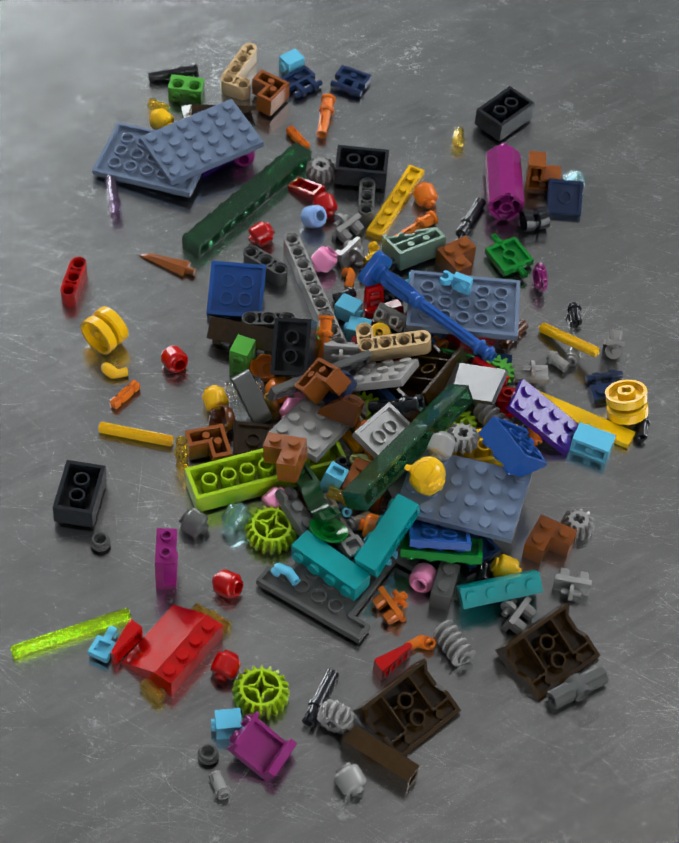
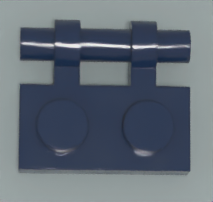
(352, 77)
(299, 78)
(598, 390)

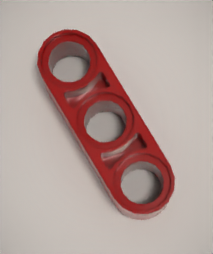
(73, 282)

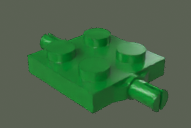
(509, 256)

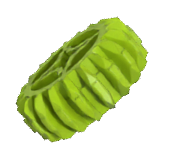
(274, 527)
(273, 687)

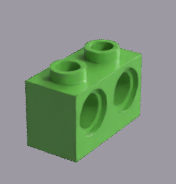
(186, 89)
(241, 354)

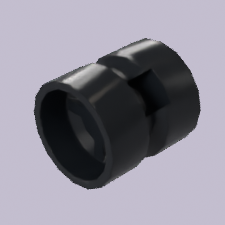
(533, 219)

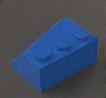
(512, 447)

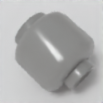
(441, 445)
(350, 779)

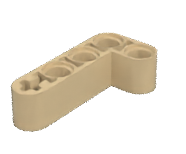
(233, 78)
(397, 345)

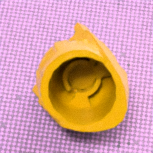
(427, 475)

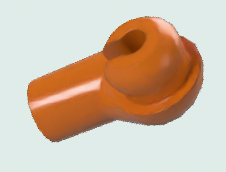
(423, 642)

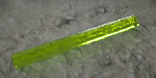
(70, 632)

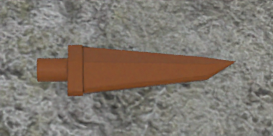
(174, 265)

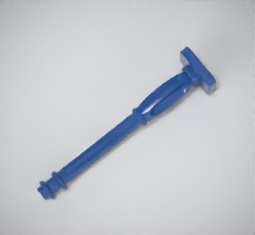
(377, 271)

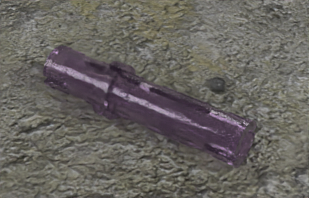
(114, 202)

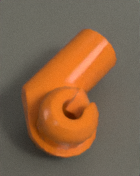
(350, 276)

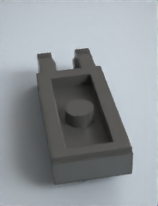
(294, 509)

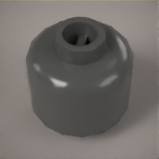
(194, 522)

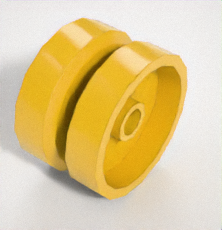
(104, 330)
(627, 402)

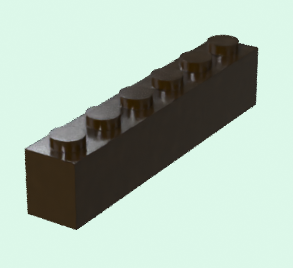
(226, 331)

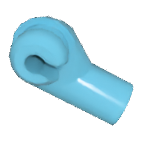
(345, 512)
(290, 574)

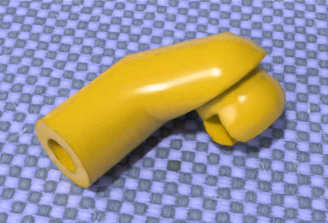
(373, 247)
(112, 372)

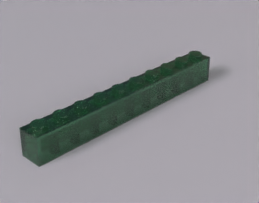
(246, 200)
(406, 447)

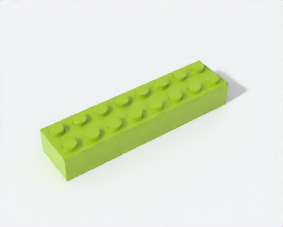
(243, 477)

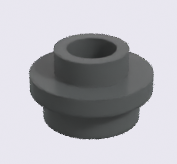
(100, 537)
(208, 748)

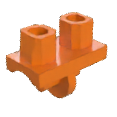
(384, 599)

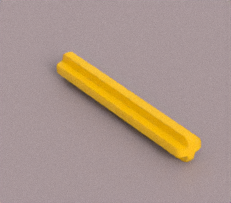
(569, 339)
(136, 434)

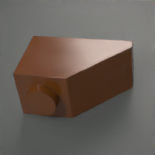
(343, 409)

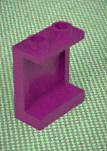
(166, 559)
(260, 747)

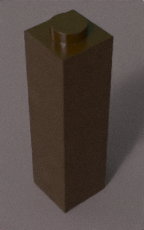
(379, 757)

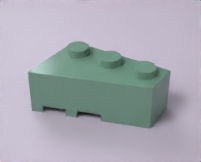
(413, 247)

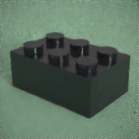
(504, 113)
(361, 162)
(293, 346)
(79, 493)

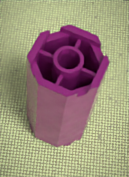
(504, 182)

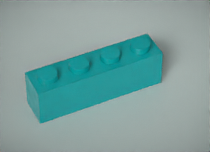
(387, 534)
(330, 565)
(499, 589)

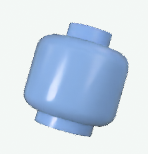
(313, 216)

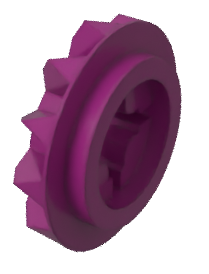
(540, 277)

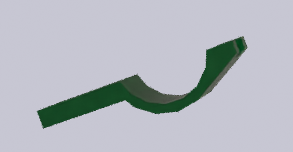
(313, 496)

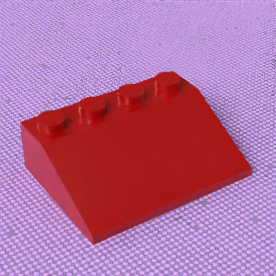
(174, 647)

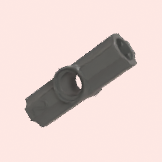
(577, 687)

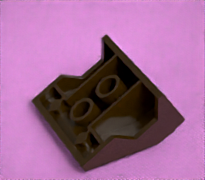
(431, 374)
(548, 652)
(407, 709)

